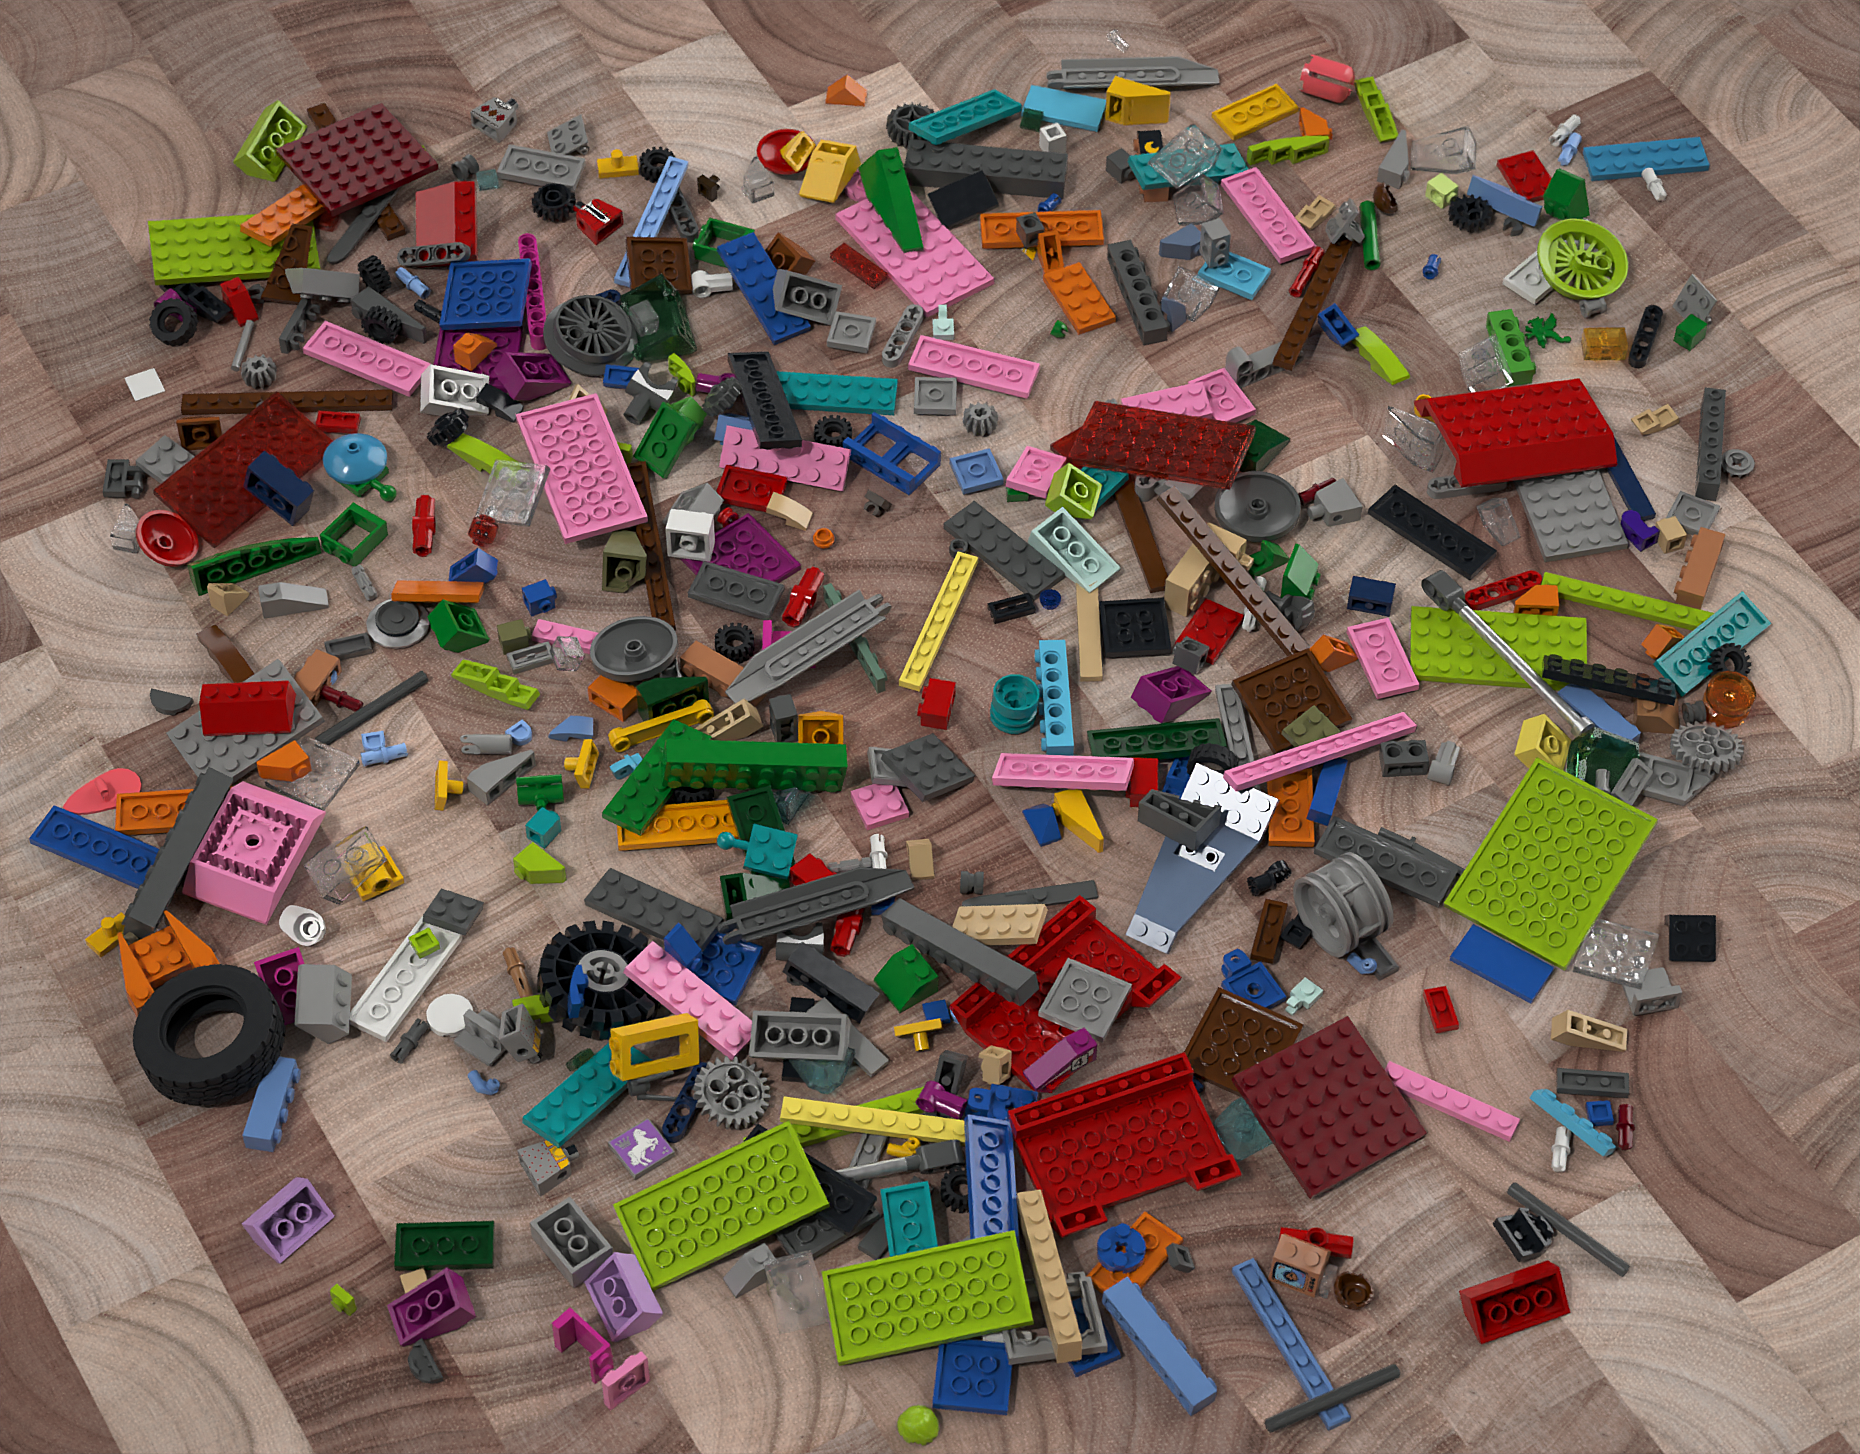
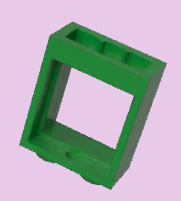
(717, 229)
(361, 517)

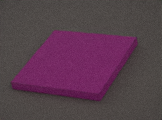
(507, 339)
(751, 550)

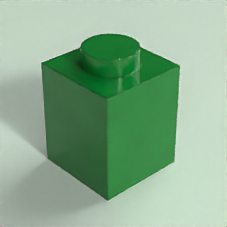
(1690, 332)

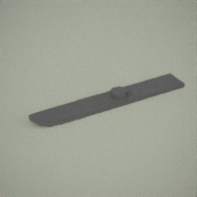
(360, 227)
(1044, 895)

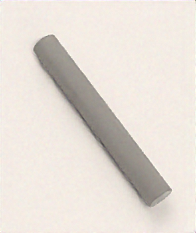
(242, 345)

